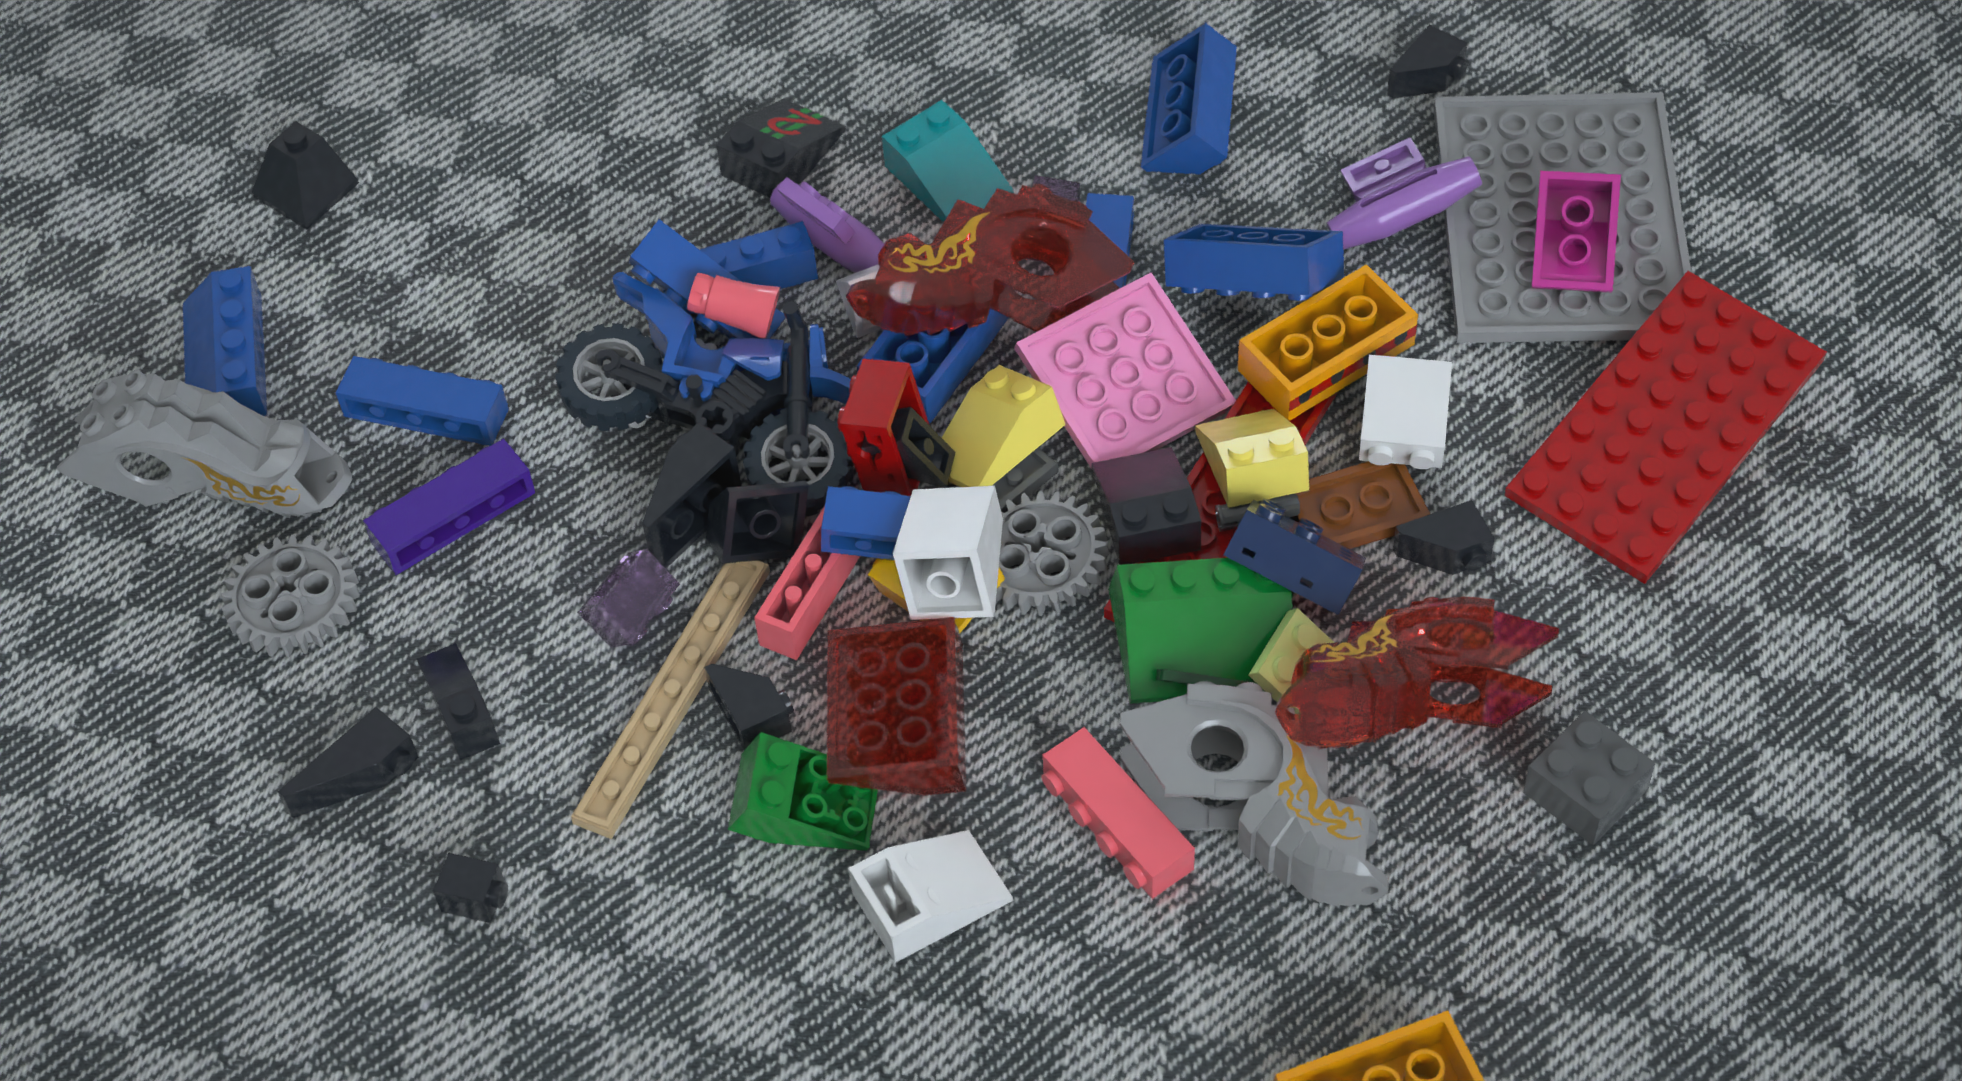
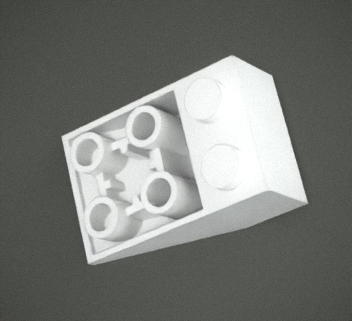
(926, 890)

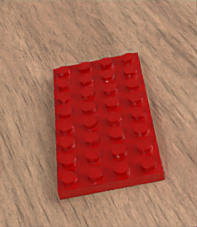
(1665, 426)

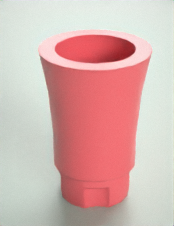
(734, 303)

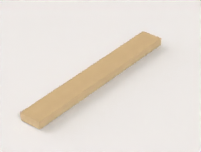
(669, 698)

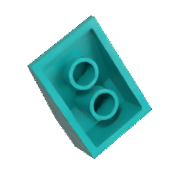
(942, 161)

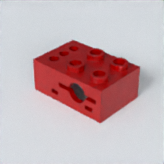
(869, 412)

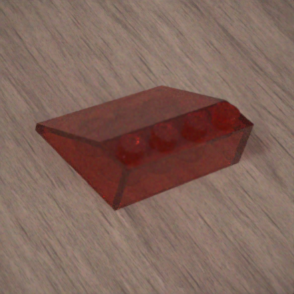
(897, 707)

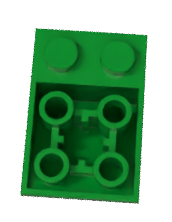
(788, 799)

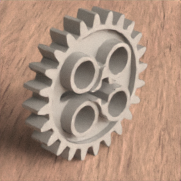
(1044, 552)
(286, 586)

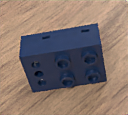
(1295, 555)

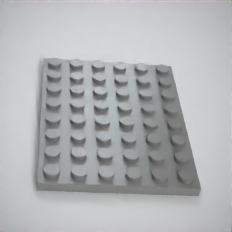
(1495, 224)

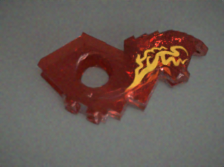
(977, 266)
(1387, 667)

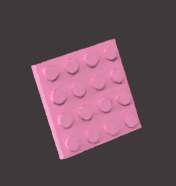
(1126, 373)

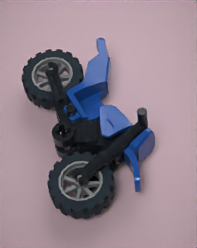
(720, 388)

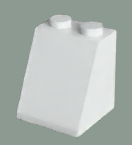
(1405, 411)
(950, 552)

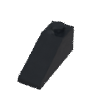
(458, 701)
(355, 764)

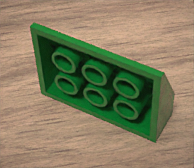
(1192, 619)

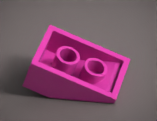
(1576, 231)

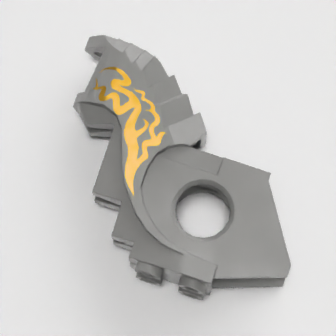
(206, 445)
(1277, 788)

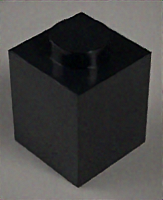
(470, 888)

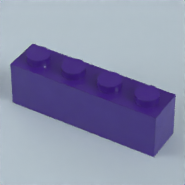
(449, 506)

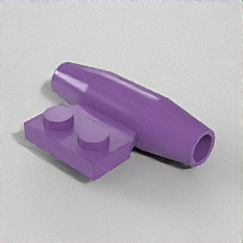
(1399, 191)
(828, 225)

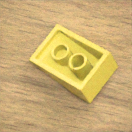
(1000, 426)
(1255, 456)

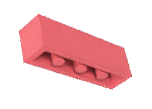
(802, 595)
(1118, 813)

